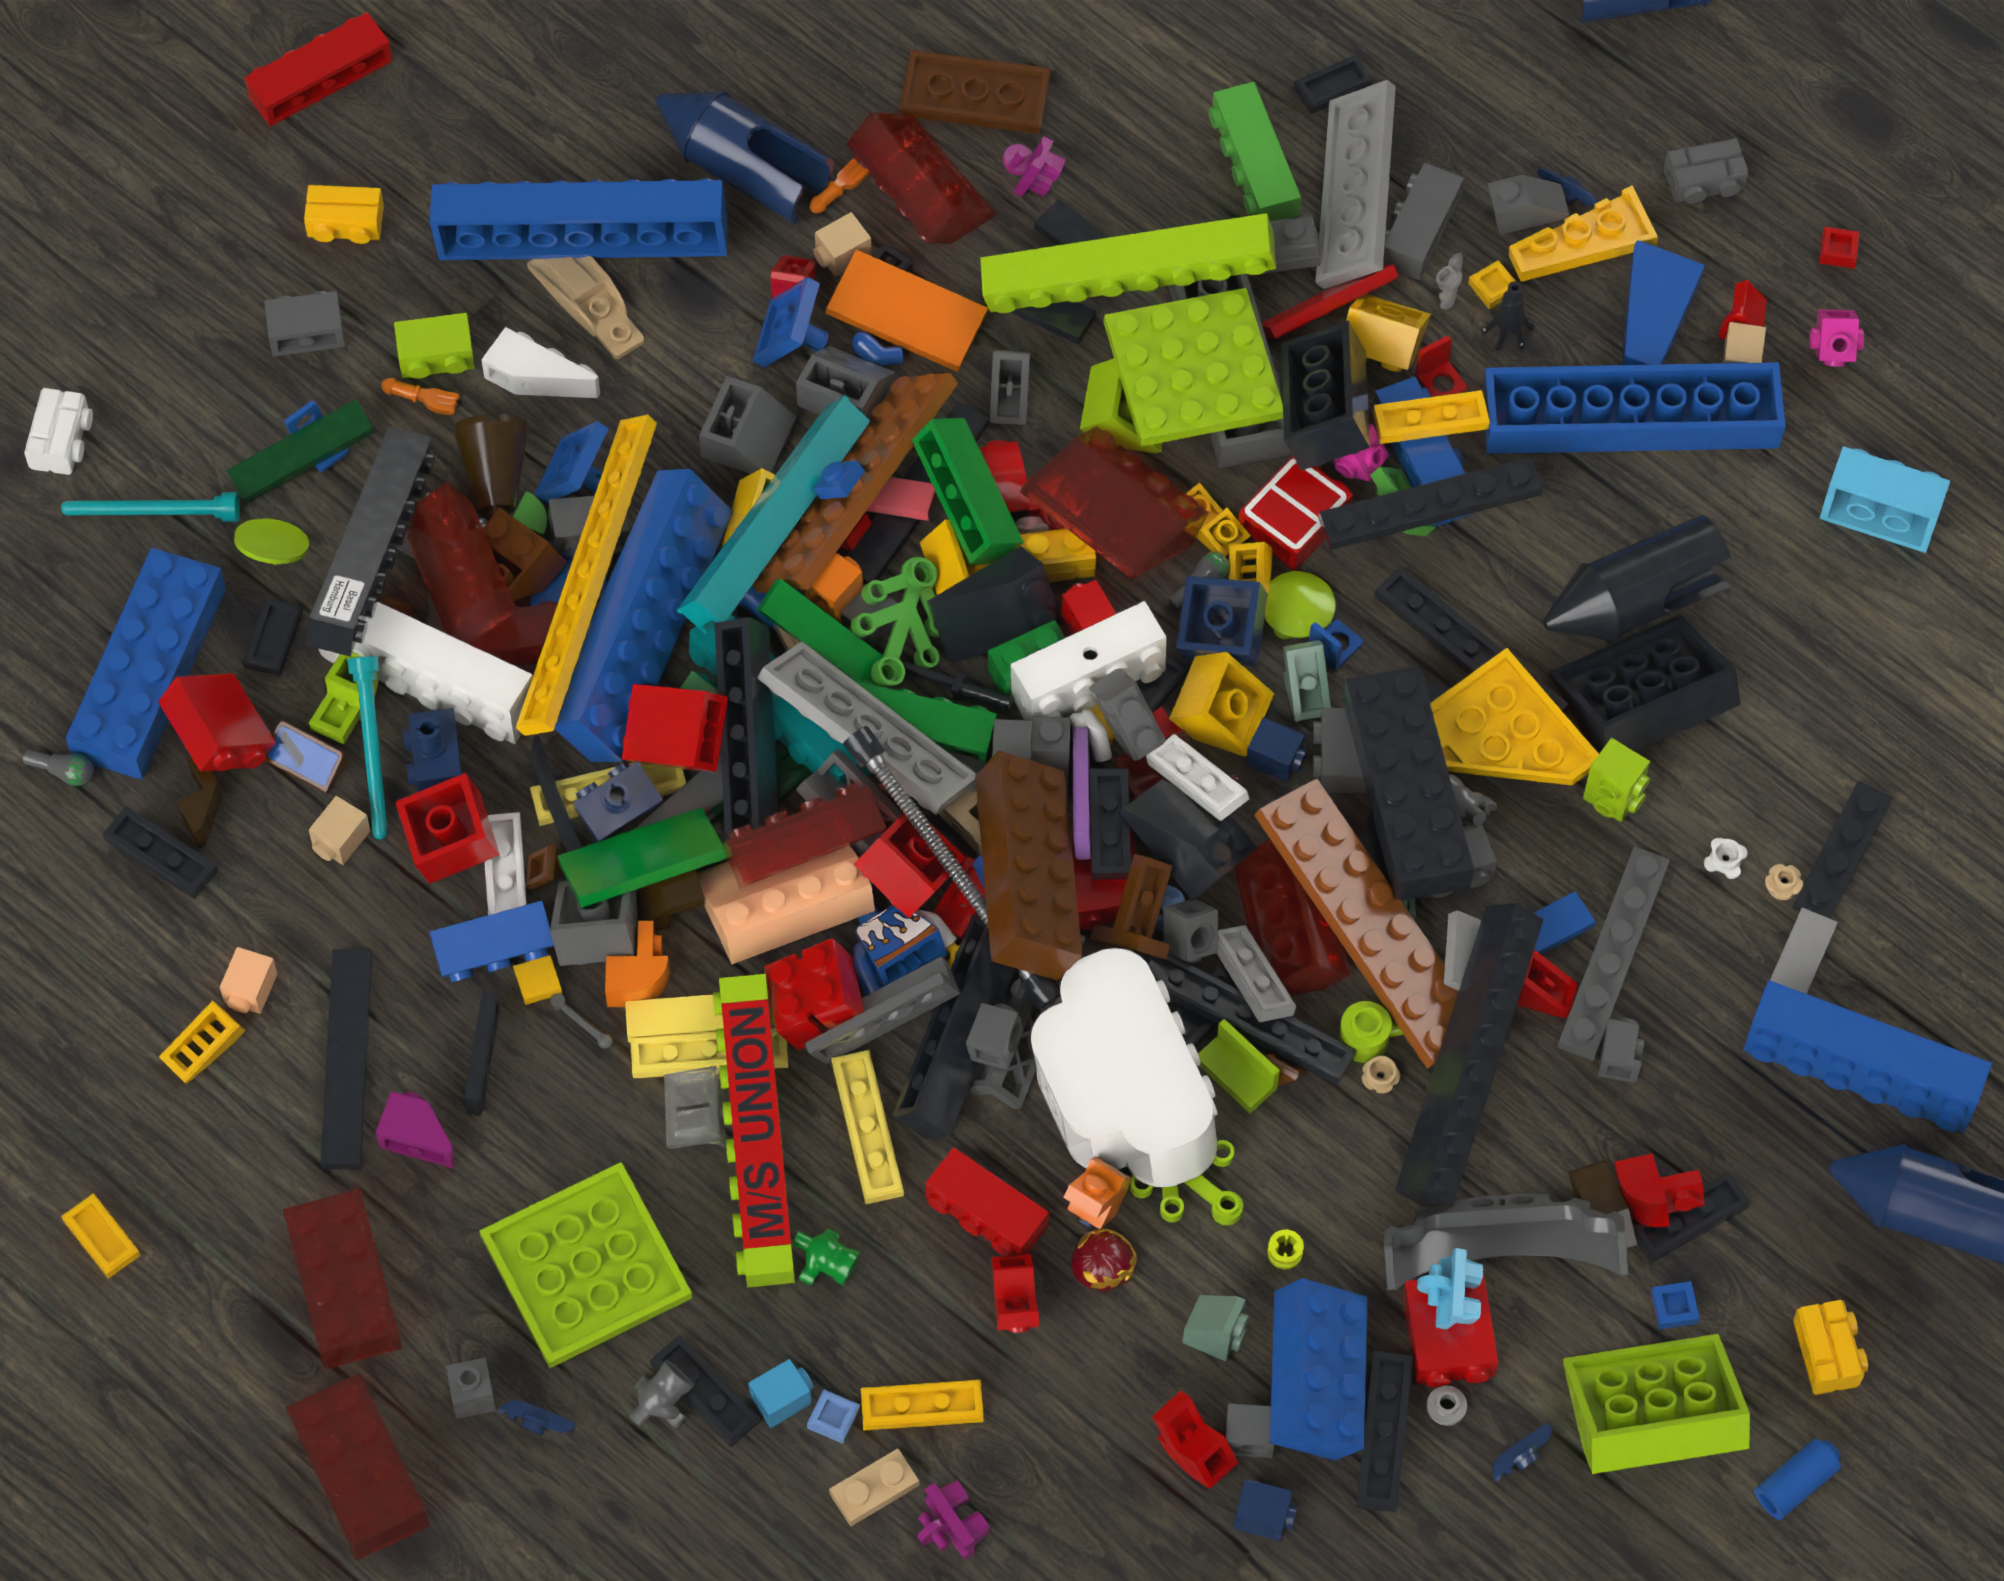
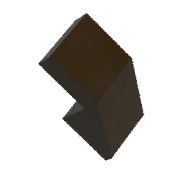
(200, 808)
(669, 897)
(1599, 1186)

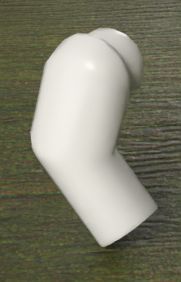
(1097, 734)

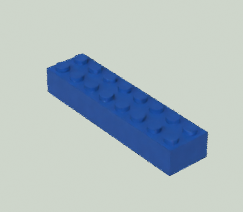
(579, 219)
(1633, 408)
(638, 610)

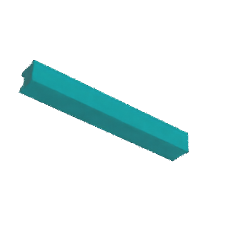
(772, 515)

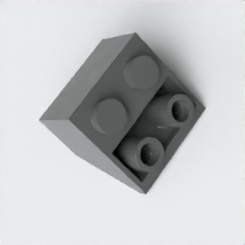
(837, 373)
(745, 428)

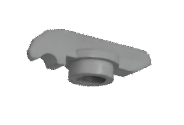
(1449, 280)

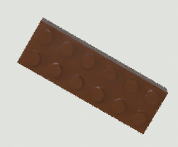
(1028, 866)

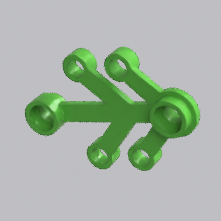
(905, 618)

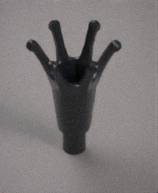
(1510, 315)

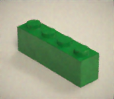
(967, 490)
(946, 724)

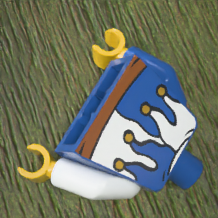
(897, 945)

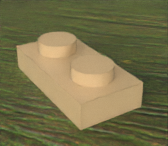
(874, 1487)

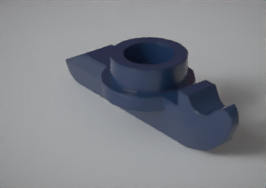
(1571, 187)
(535, 1418)
(1521, 1453)

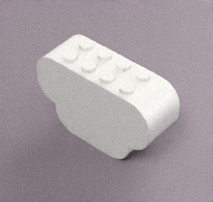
(1123, 1073)

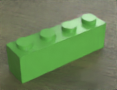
(1255, 153)

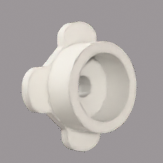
(1725, 847)

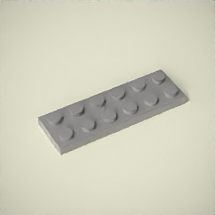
(1356, 184)
(844, 707)

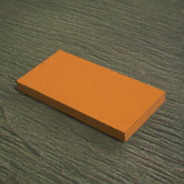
(906, 310)

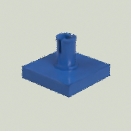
(788, 324)
(572, 464)

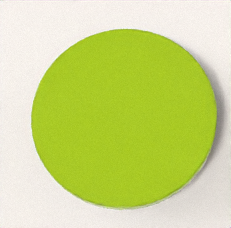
(271, 541)

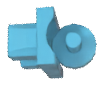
(1447, 1289)

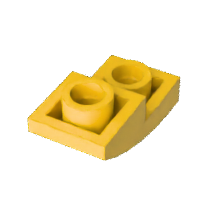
(1220, 525)

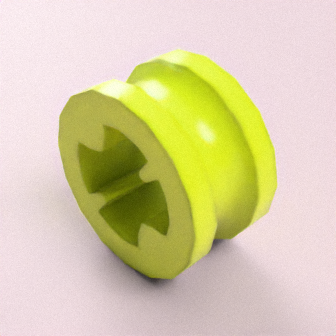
(1285, 1236)

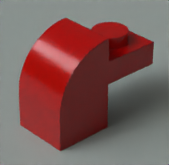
(1007, 471)
(1653, 1197)
(1014, 1293)
(1192, 1443)

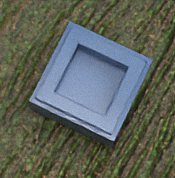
(833, 1416)

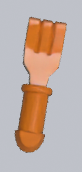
(847, 179)
(434, 399)

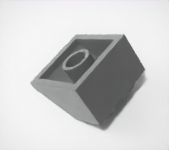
(594, 930)

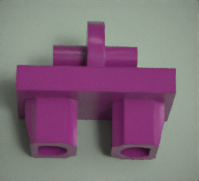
(1037, 167)
(963, 1533)

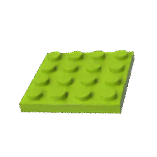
(1193, 367)
(585, 1265)

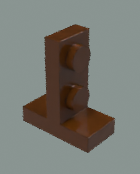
(1139, 910)

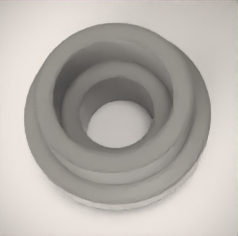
(1444, 1416)

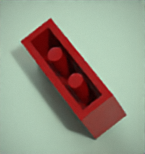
(986, 1205)

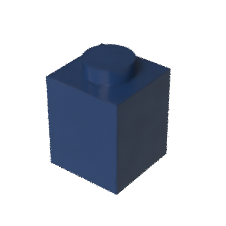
(1276, 750)
(1264, 1510)

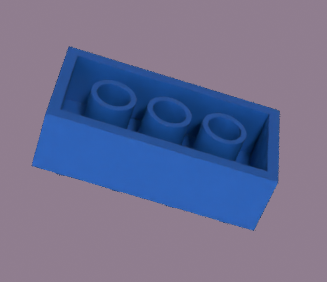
(1318, 1369)

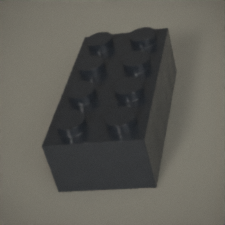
(1325, 395)

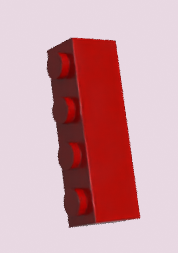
(318, 69)

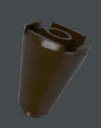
(493, 459)

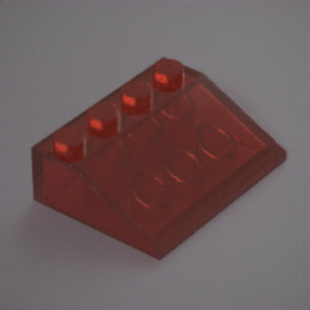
(1116, 503)

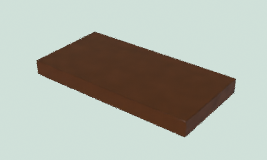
(975, 92)

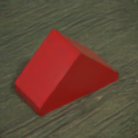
(791, 271)
(1547, 988)

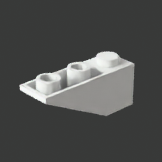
(531, 369)

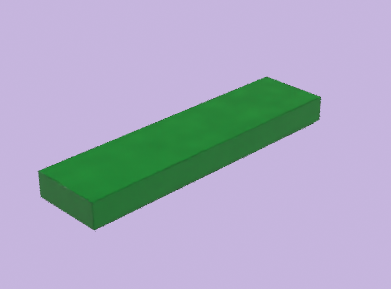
(819, 631)

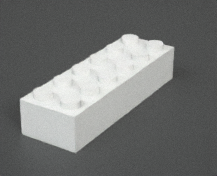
(444, 672)

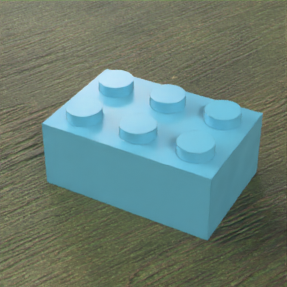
(1884, 499)

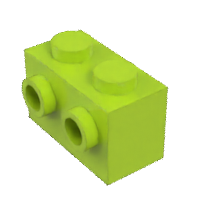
(434, 345)
(1617, 781)

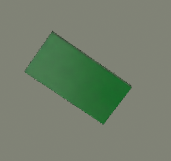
(641, 857)

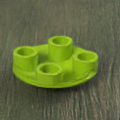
(1297, 602)

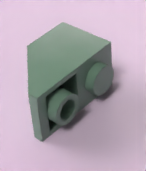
(1217, 1325)

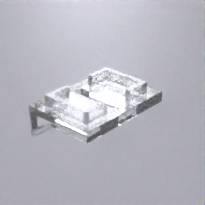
(694, 1125)

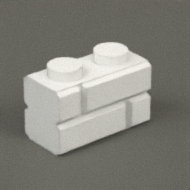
(57, 431)

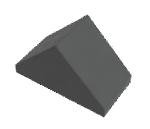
(1009, 387)

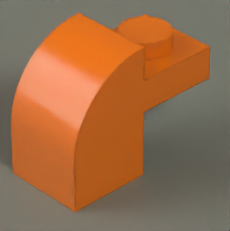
(640, 975)
(1097, 1193)

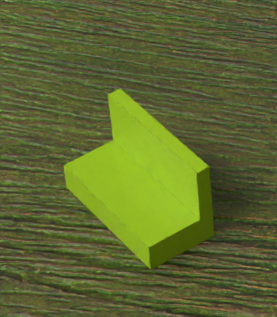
(1239, 1067)

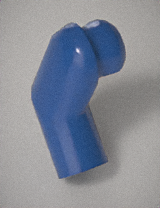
(870, 350)

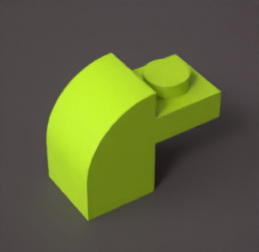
(341, 705)

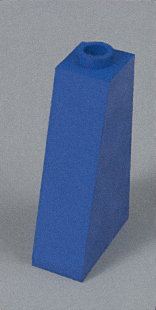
(1657, 302)

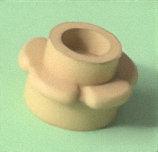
(1781, 890)
(1383, 1065)

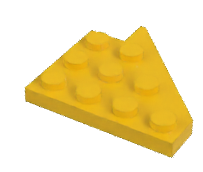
(1509, 727)

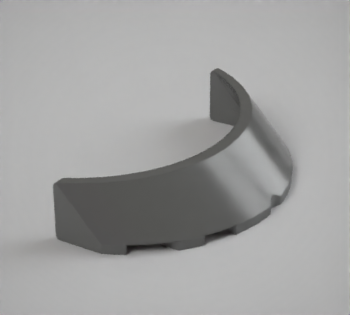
(1505, 1227)

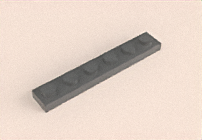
(1613, 953)

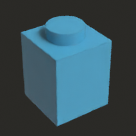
(781, 1392)

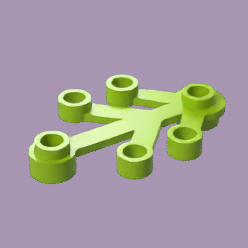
(1204, 1189)

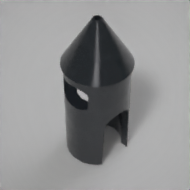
(1641, 582)

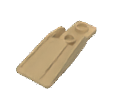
(590, 299)

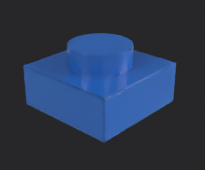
(838, 479)
(1675, 1305)

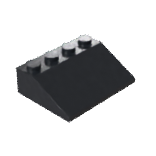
(1648, 686)

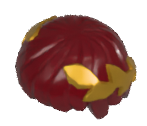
(1103, 1260)

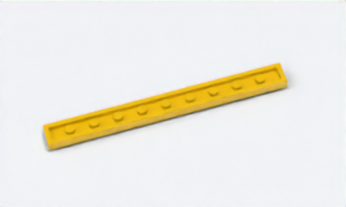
(586, 576)

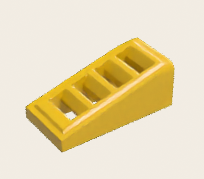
(1248, 551)
(202, 1023)

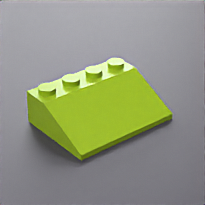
(1657, 1403)

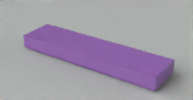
(1081, 794)

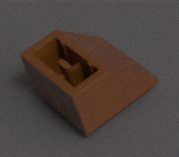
(522, 555)

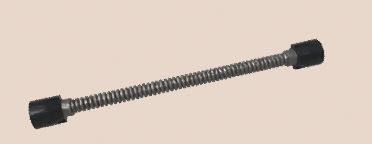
(868, 752)

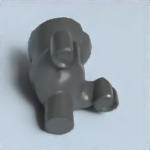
(1471, 804)
(660, 1394)

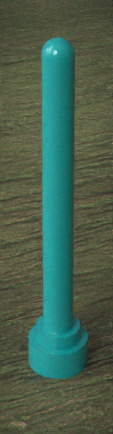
(224, 507)
(364, 673)

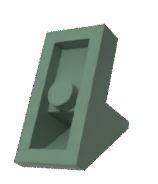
(1306, 680)

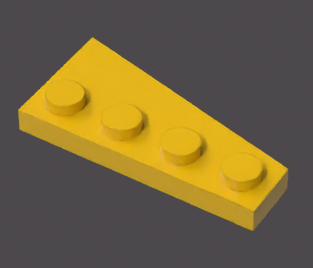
(1585, 239)

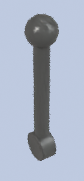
(559, 1003)

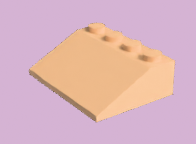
(785, 904)

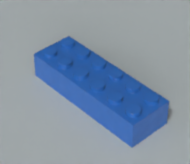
(148, 649)
(1867, 1057)

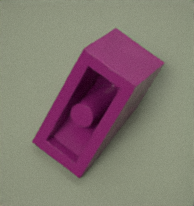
(413, 1130)

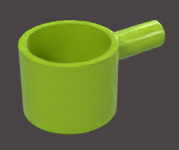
(1367, 1029)

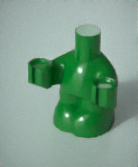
(827, 1256)

